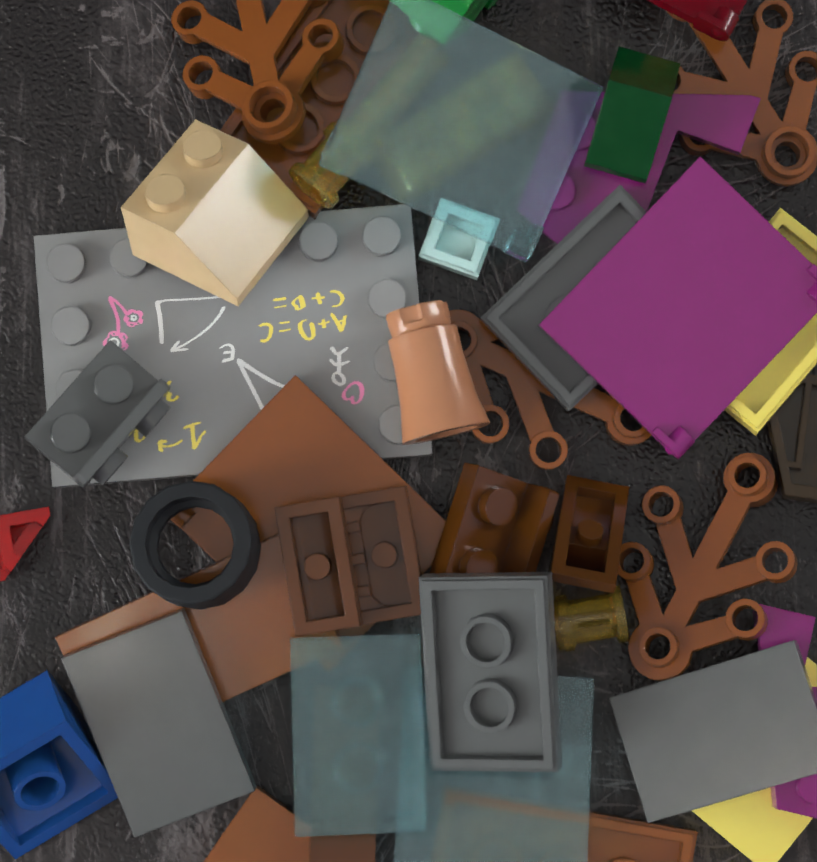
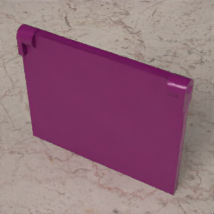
(687, 308)

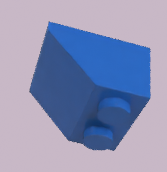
(46, 766)

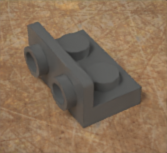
(99, 415)

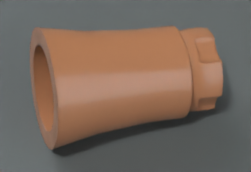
(432, 375)

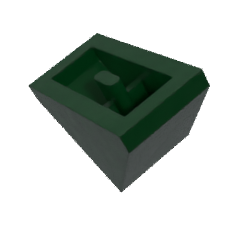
(632, 114)

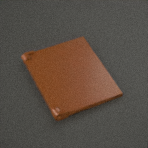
(298, 455)

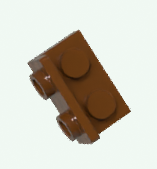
(494, 524)

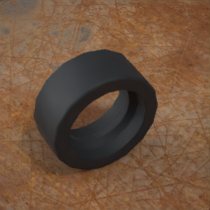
(147, 534)

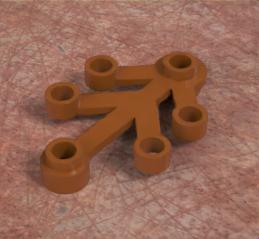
(259, 46)
(757, 82)
(526, 391)
(700, 576)

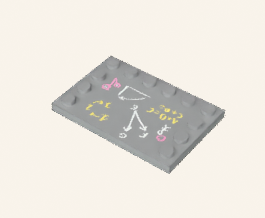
(308, 317)

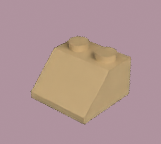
(212, 214)

